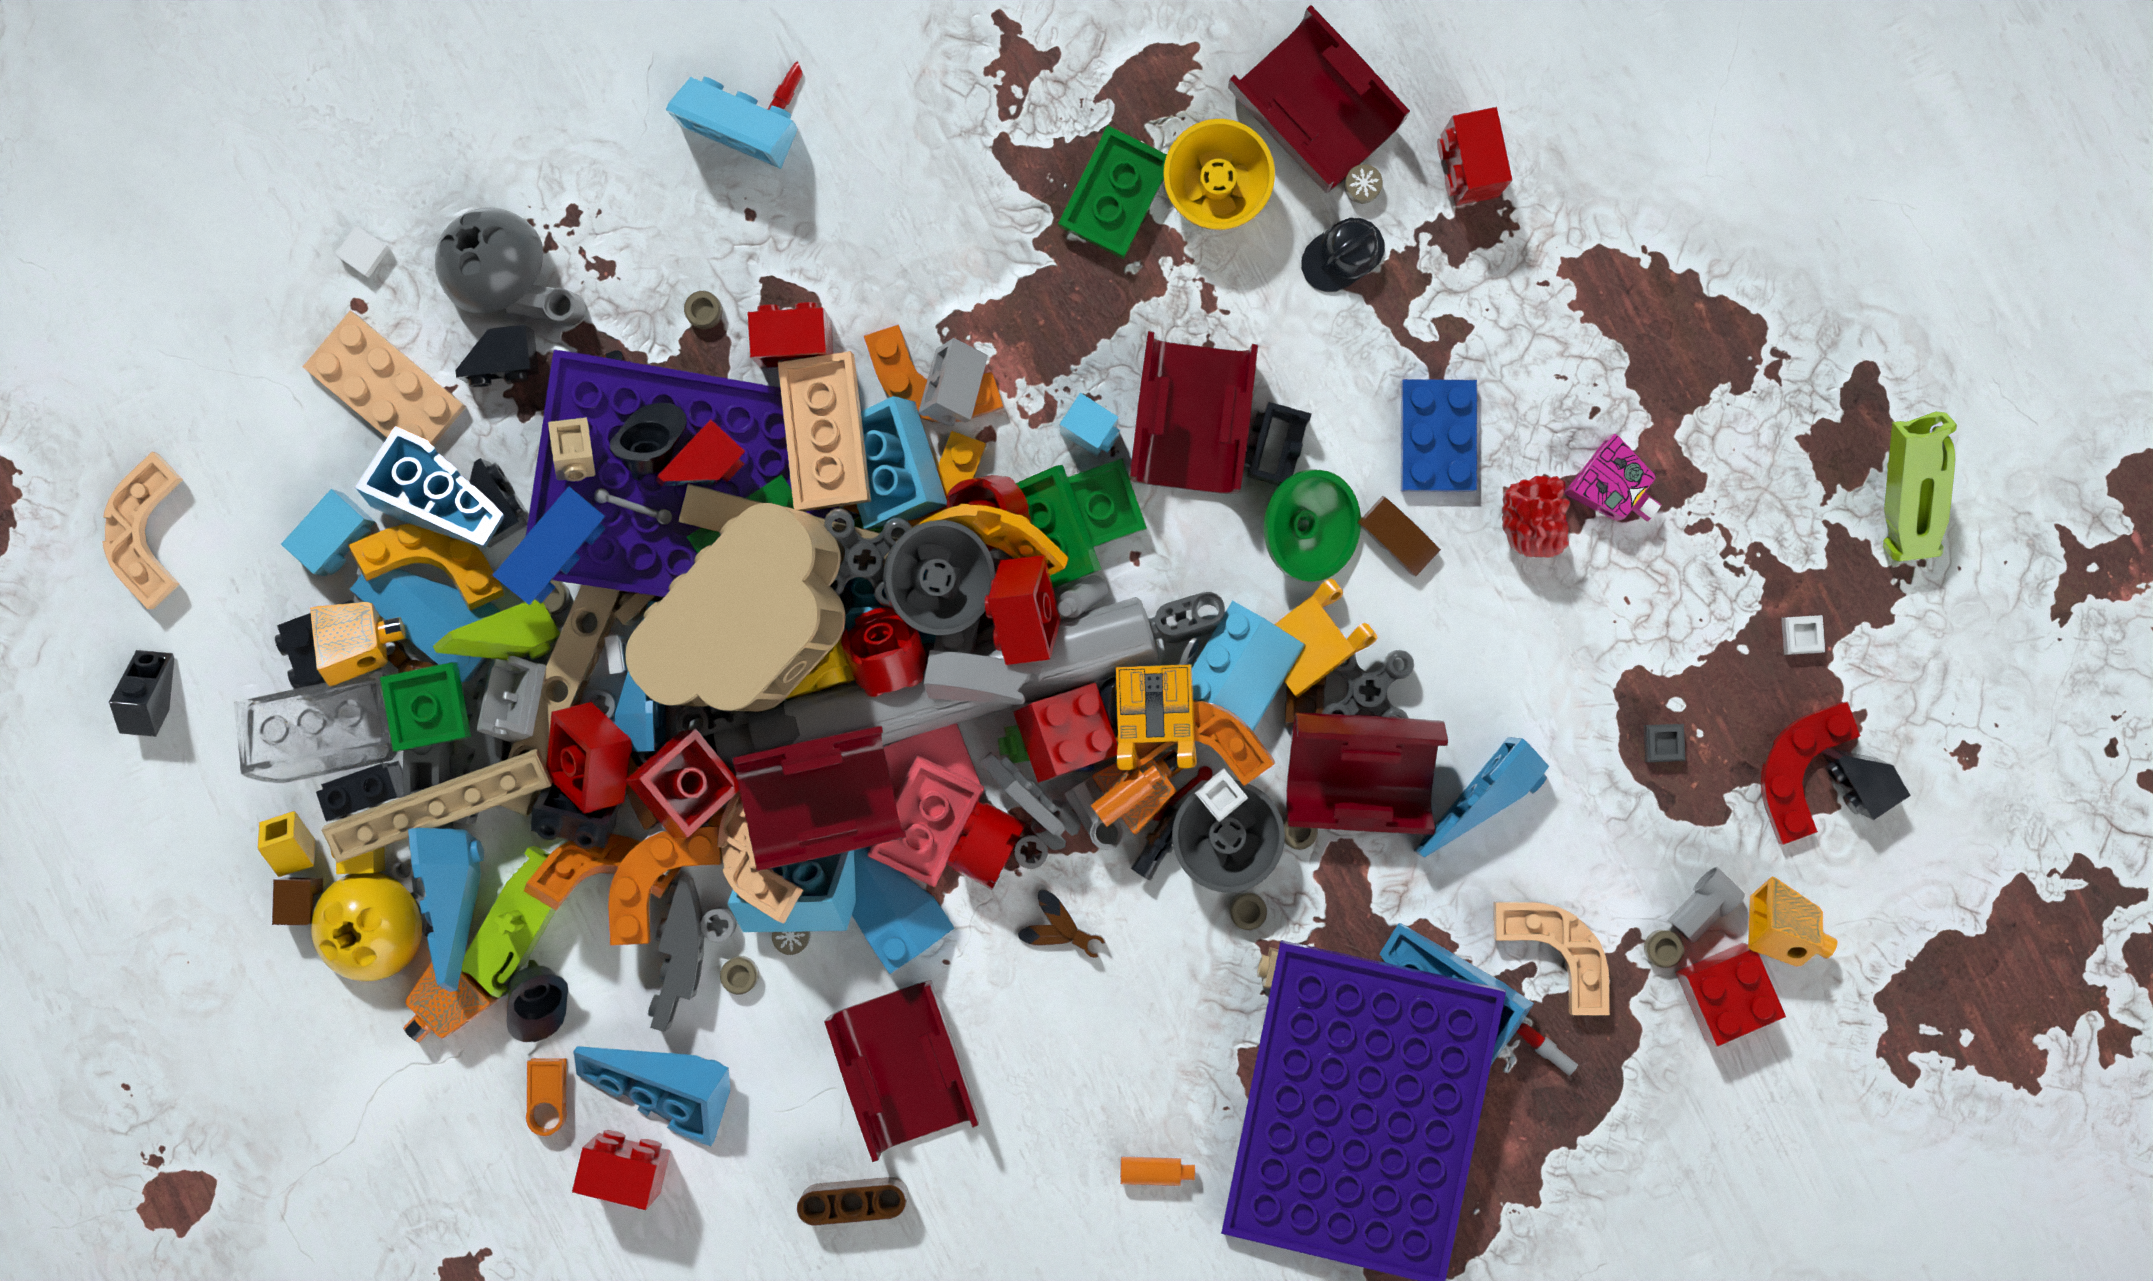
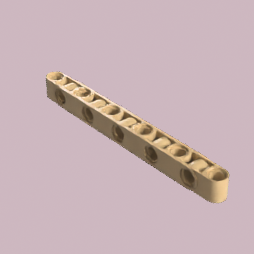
(572, 663)

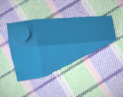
(425, 490)
(427, 612)
(641, 716)
(1501, 782)
(451, 878)
(895, 912)
(1417, 952)
(674, 1086)

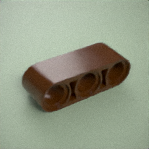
(838, 1212)

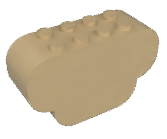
(743, 616)

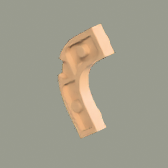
(125, 530)
(761, 888)
(1574, 941)

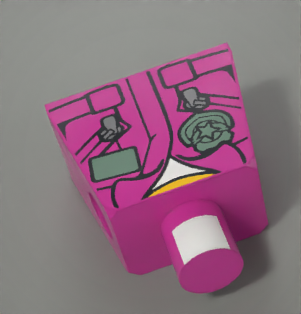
(1615, 482)

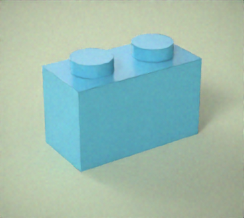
(1090, 426)
(326, 533)

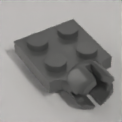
(1049, 816)

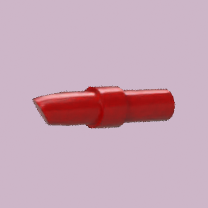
(785, 91)

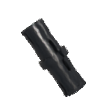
(1157, 845)

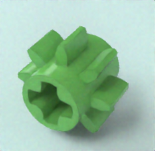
(1013, 745)

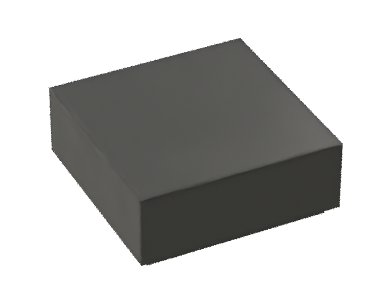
(1664, 743)

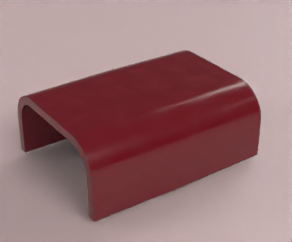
(1320, 101)
(1193, 416)
(1362, 772)
(818, 798)
(900, 1067)

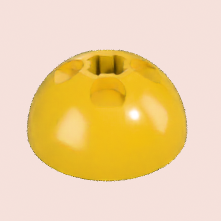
(1233, 159)
(380, 917)

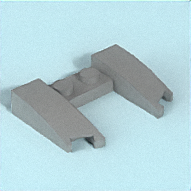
(959, 674)

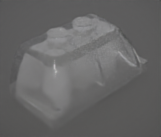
(313, 730)

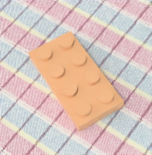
(382, 382)
(824, 431)

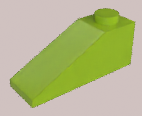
(512, 632)

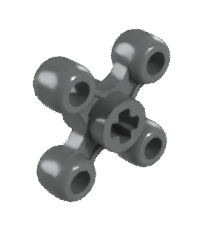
(854, 544)
(1379, 679)

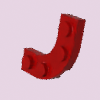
(1787, 762)

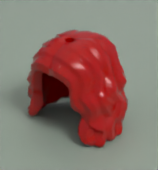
(1536, 517)

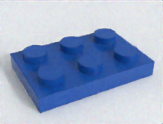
(1438, 435)

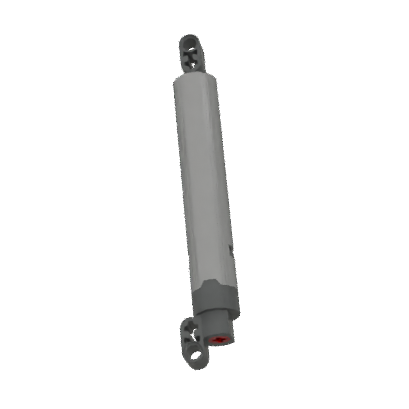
(1083, 653)

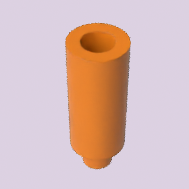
(1126, 795)
(1154, 1171)

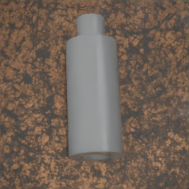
(1082, 596)

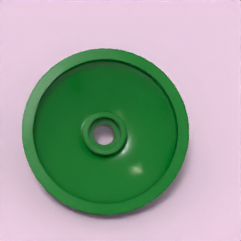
(1326, 528)

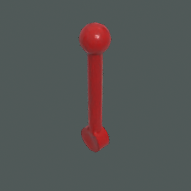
(1204, 773)

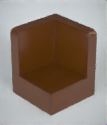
(294, 899)

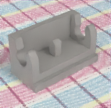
(953, 383)
(511, 699)

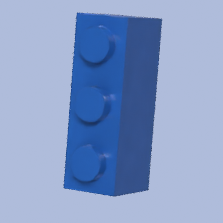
(551, 547)

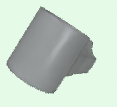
(543, 304)
(1080, 799)
(1713, 897)

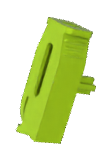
(1919, 486)
(509, 930)

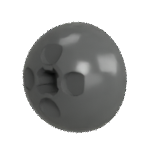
(488, 259)
(956, 568)
(1248, 852)

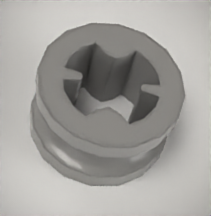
(610, 701)
(1021, 857)
(713, 935)

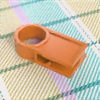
(546, 1084)

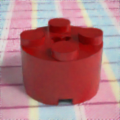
(990, 491)
(884, 651)
(988, 844)

